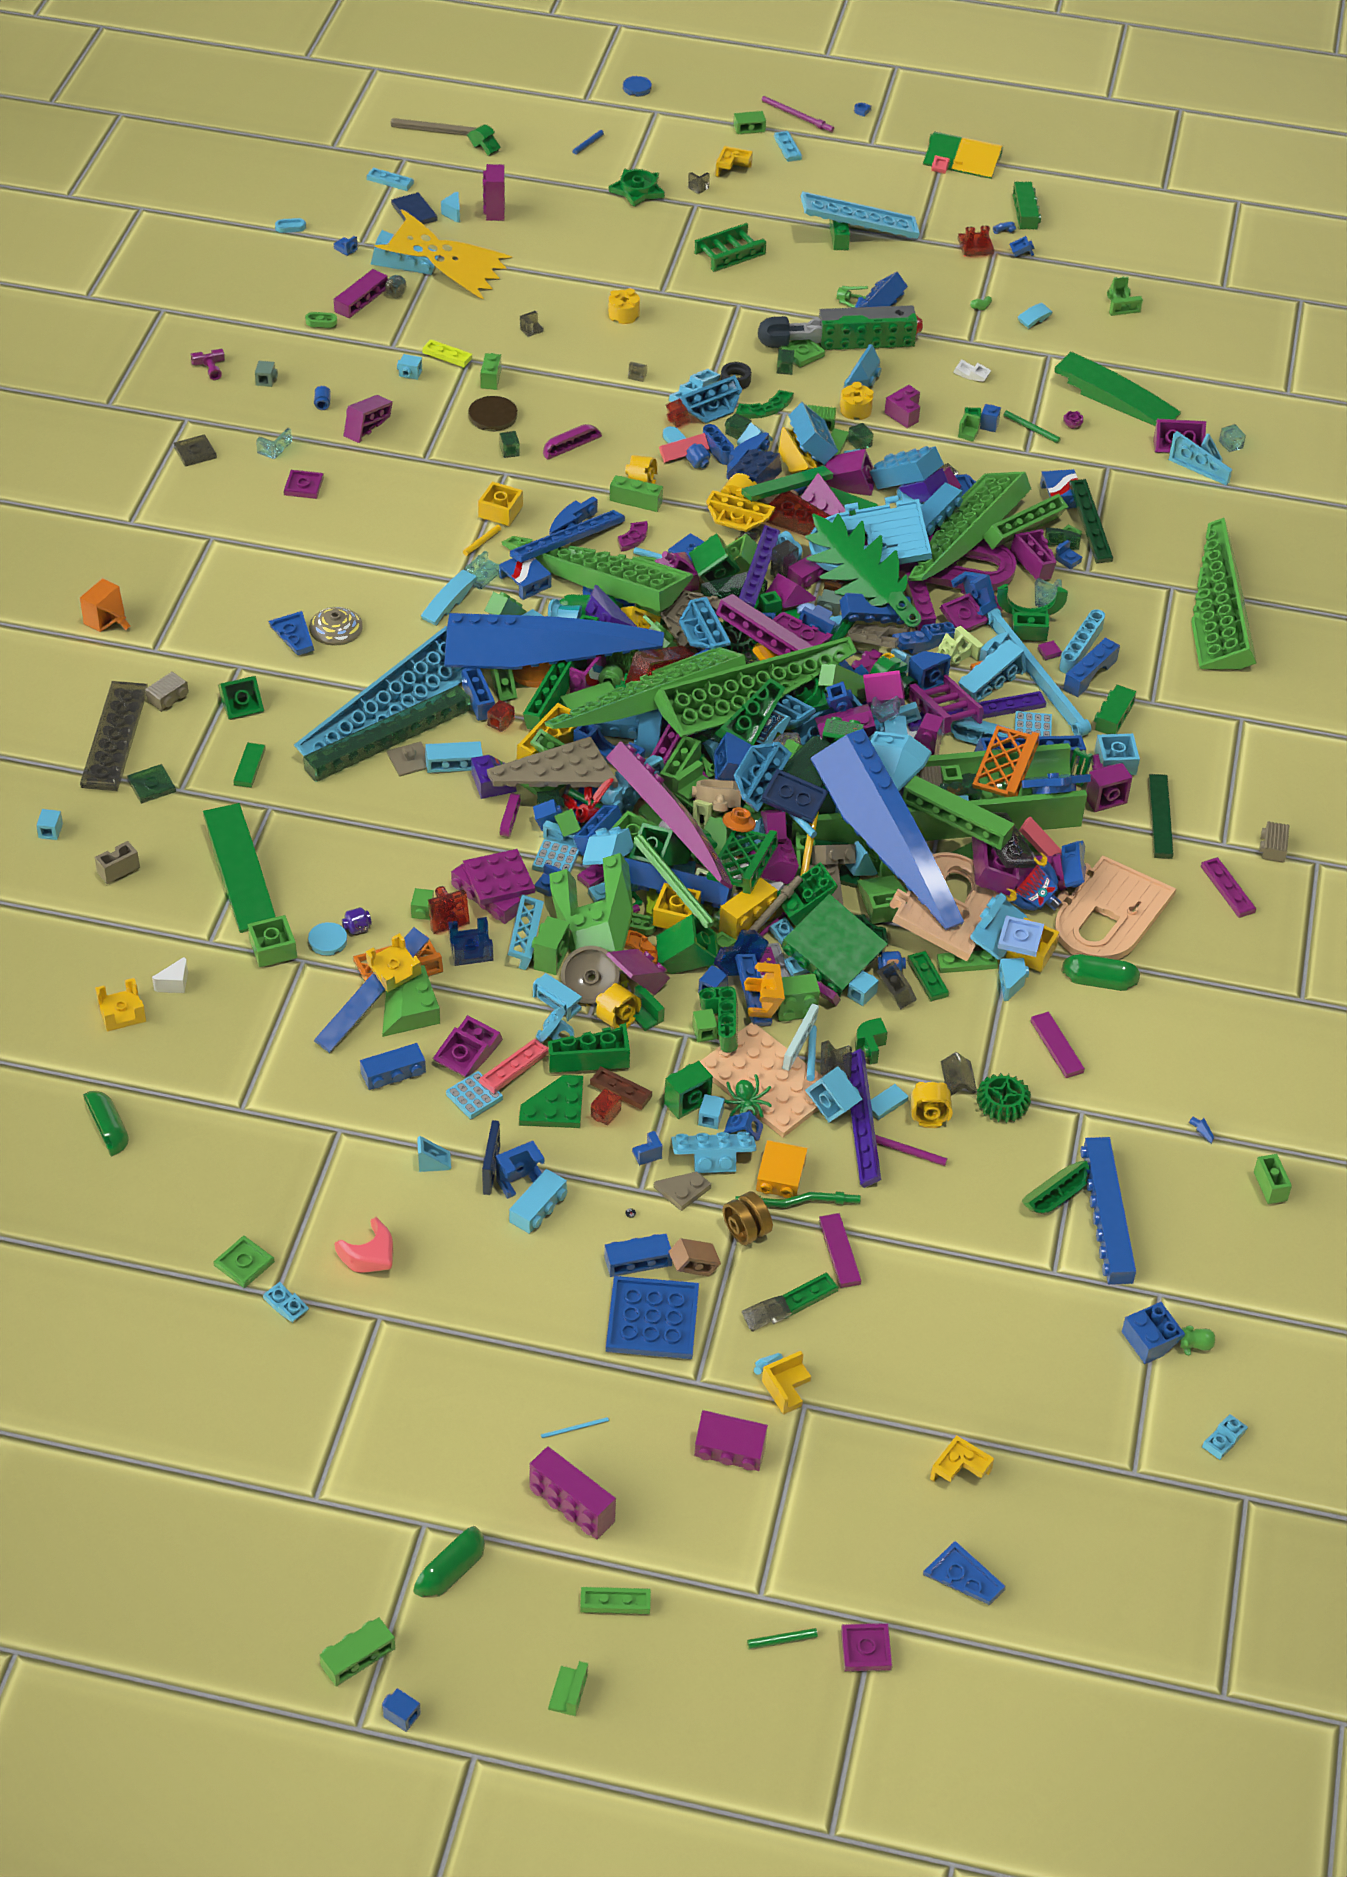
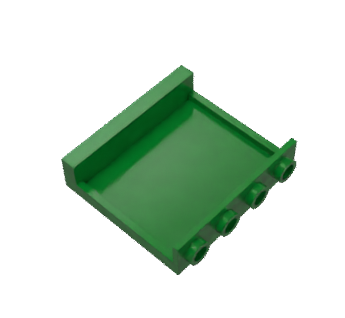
(833, 944)

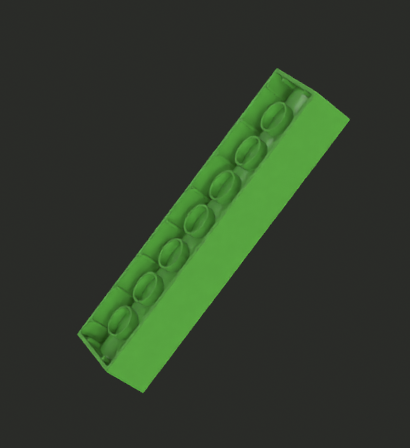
(1047, 810)

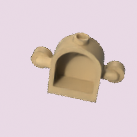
(721, 793)

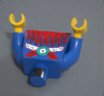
(1037, 888)

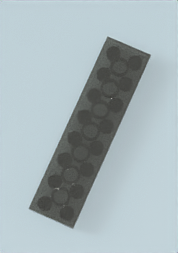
(114, 736)

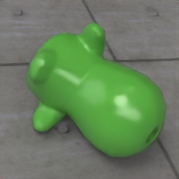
(1198, 1338)

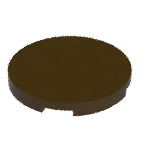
(492, 413)

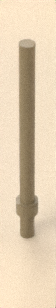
(786, 893)

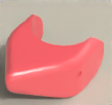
(369, 1257)

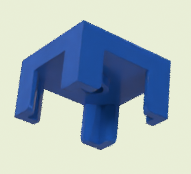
(980, 589)
(517, 1164)

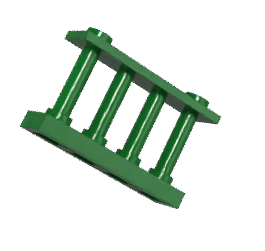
(734, 256)

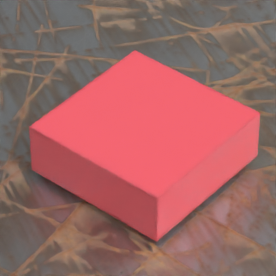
(940, 164)

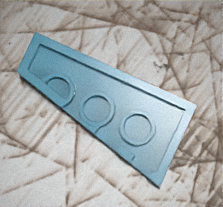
(1198, 460)

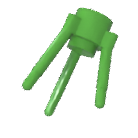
(844, 294)

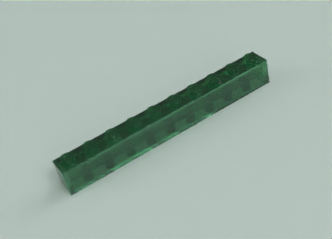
(386, 733)

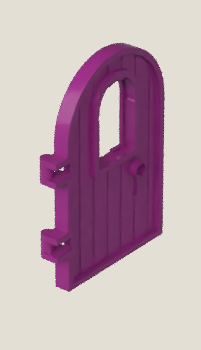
(982, 551)

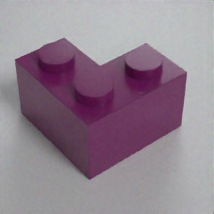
(904, 406)

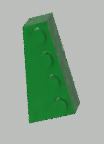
(590, 1051)

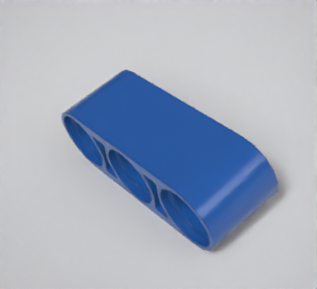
(718, 443)

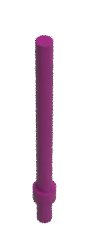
(819, 123)

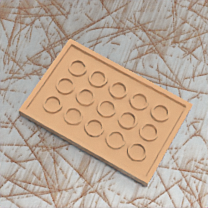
(764, 1056)

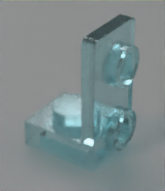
(274, 448)

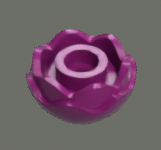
(1073, 419)

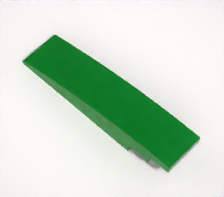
(1114, 390)
(238, 865)

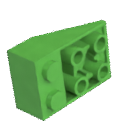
(877, 895)

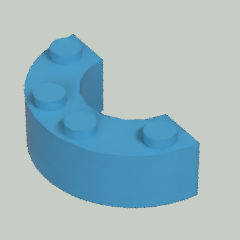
(649, 730)

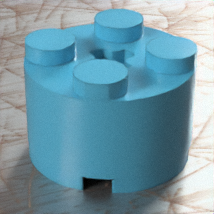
(624, 795)

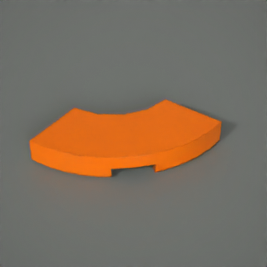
(639, 941)

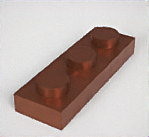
(628, 1090)

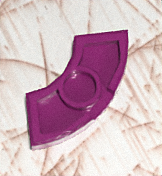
(634, 537)

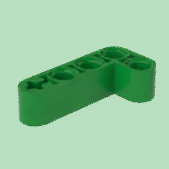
(725, 1004)

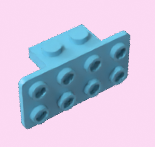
(990, 926)
(714, 1152)

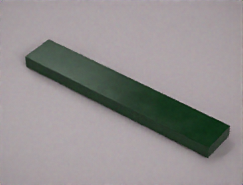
(1091, 521)
(1160, 816)

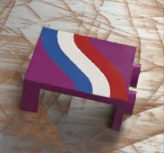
(581, 680)

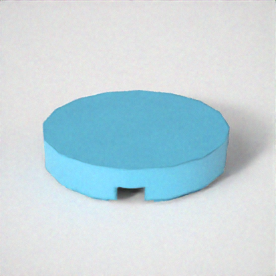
(327, 938)

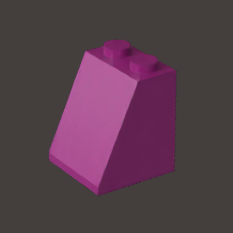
(851, 472)

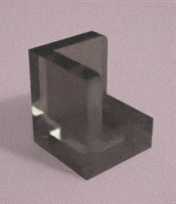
(698, 183)
(529, 324)

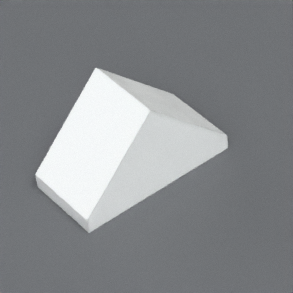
(172, 979)

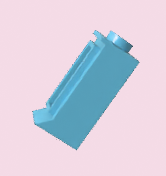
(557, 994)

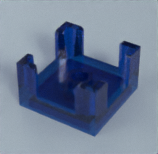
(470, 945)

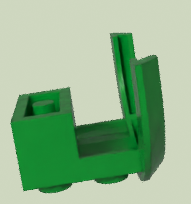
(1031, 622)

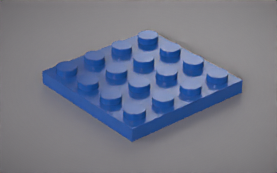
(652, 1317)

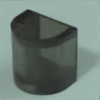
(637, 371)

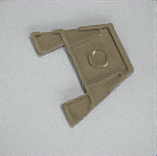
(674, 612)
(876, 635)

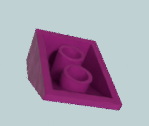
(641, 968)

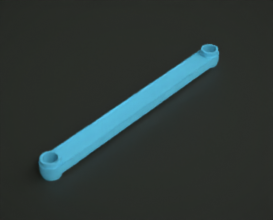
(1078, 724)

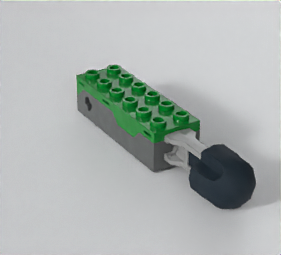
(847, 328)

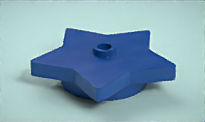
(1055, 783)

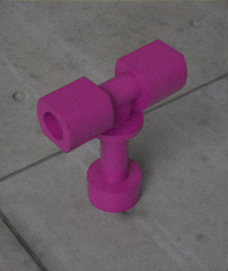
(209, 360)

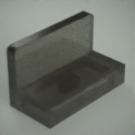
(835, 1057)
(958, 1073)

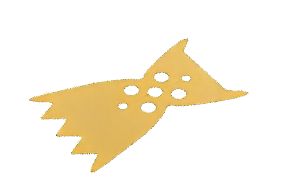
(469, 270)

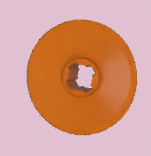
(739, 820)

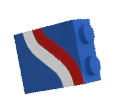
(1058, 483)
(529, 575)

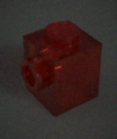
(677, 413)
(500, 716)
(606, 1107)

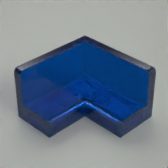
(747, 943)

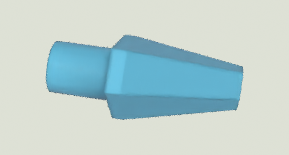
(766, 1361)

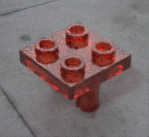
(976, 243)
(448, 908)

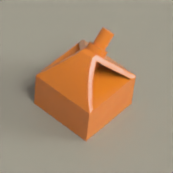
(103, 606)

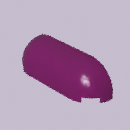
(570, 440)

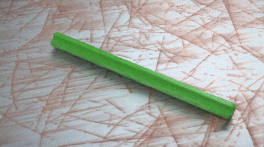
(675, 883)

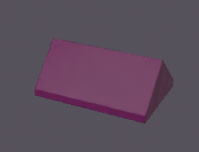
(1166, 428)
(790, 592)

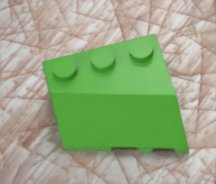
(411, 1006)

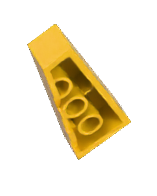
(564, 735)

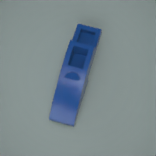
(759, 442)
(574, 514)
(926, 639)
(1073, 863)

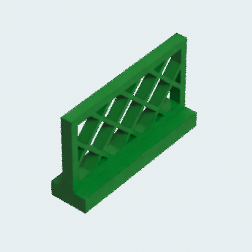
(757, 862)

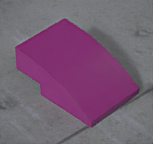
(468, 1046)

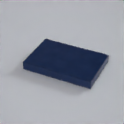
(416, 206)
(794, 796)
(489, 1163)

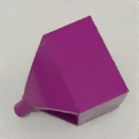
(682, 562)
(1108, 785)

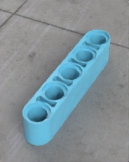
(1082, 640)

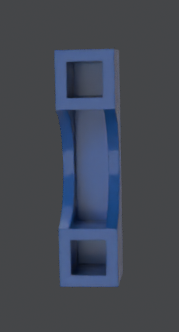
(857, 608)
(1080, 676)
(602, 744)

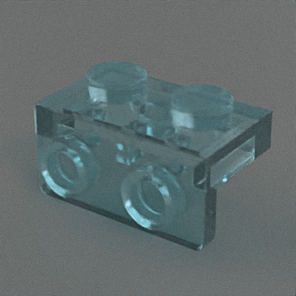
(1045, 591)
(885, 711)

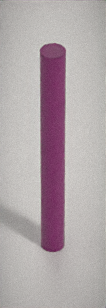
(911, 1150)

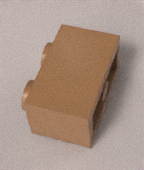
(694, 1257)

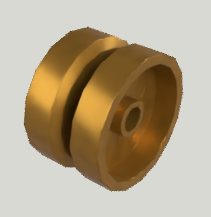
(747, 1218)

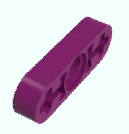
(510, 814)

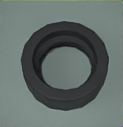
(740, 369)

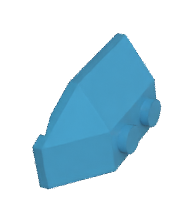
(866, 369)
(713, 400)
(702, 625)
(796, 709)
(758, 769)

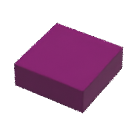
(1049, 650)

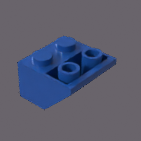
(1152, 1332)

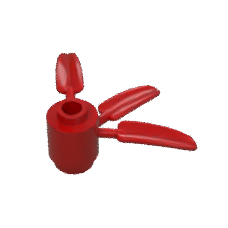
(586, 812)

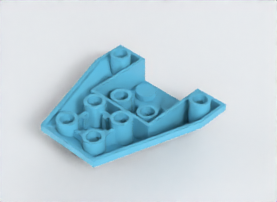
(900, 755)

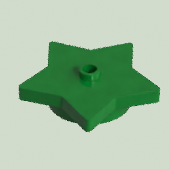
(637, 186)
(812, 695)

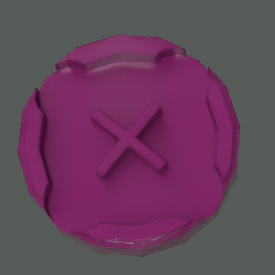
(1057, 860)

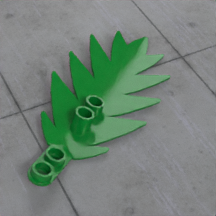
(873, 579)

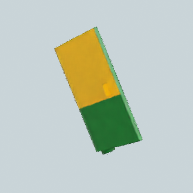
(965, 154)

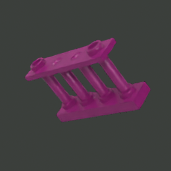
(954, 692)

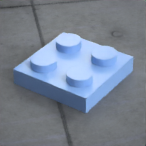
(1020, 936)

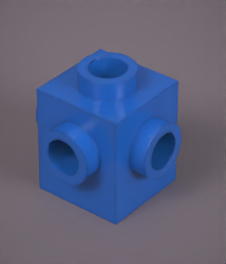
(839, 697)

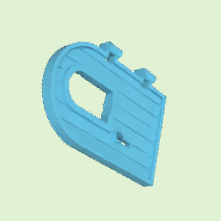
(900, 529)

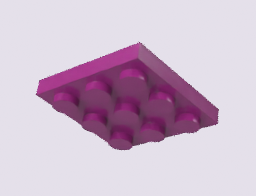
(498, 876)

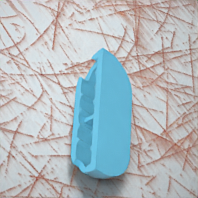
(972, 731)

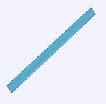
(574, 1427)

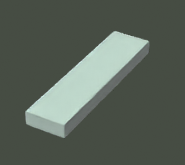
(800, 1037)

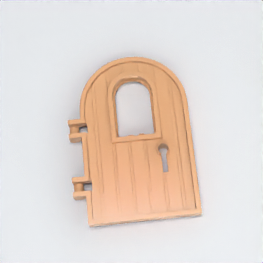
(1114, 893)
(919, 920)

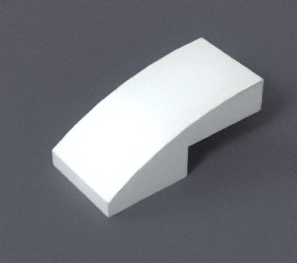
(976, 373)

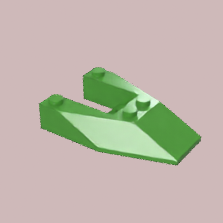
(601, 922)

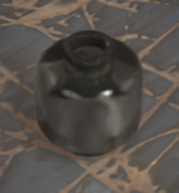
(395, 286)

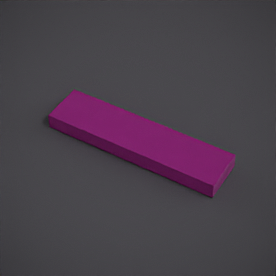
(1228, 887)
(1057, 1044)
(840, 1250)

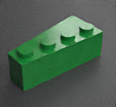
(753, 715)

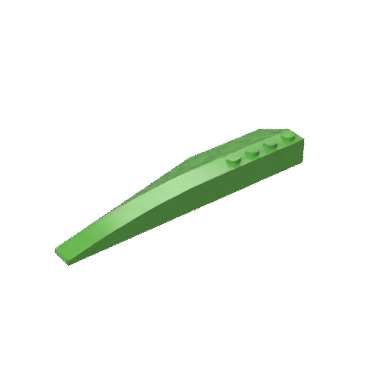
(1220, 610)

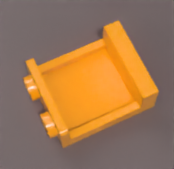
(781, 1169)

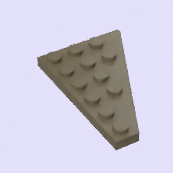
(572, 763)

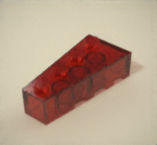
(794, 513)
(647, 661)

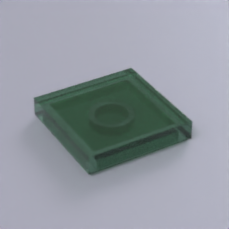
(151, 783)

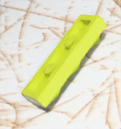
(447, 353)

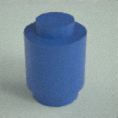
(322, 397)

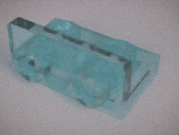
(484, 569)

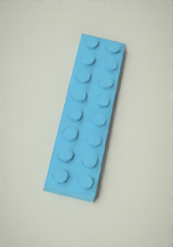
(859, 215)

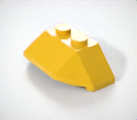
(793, 455)
(737, 511)

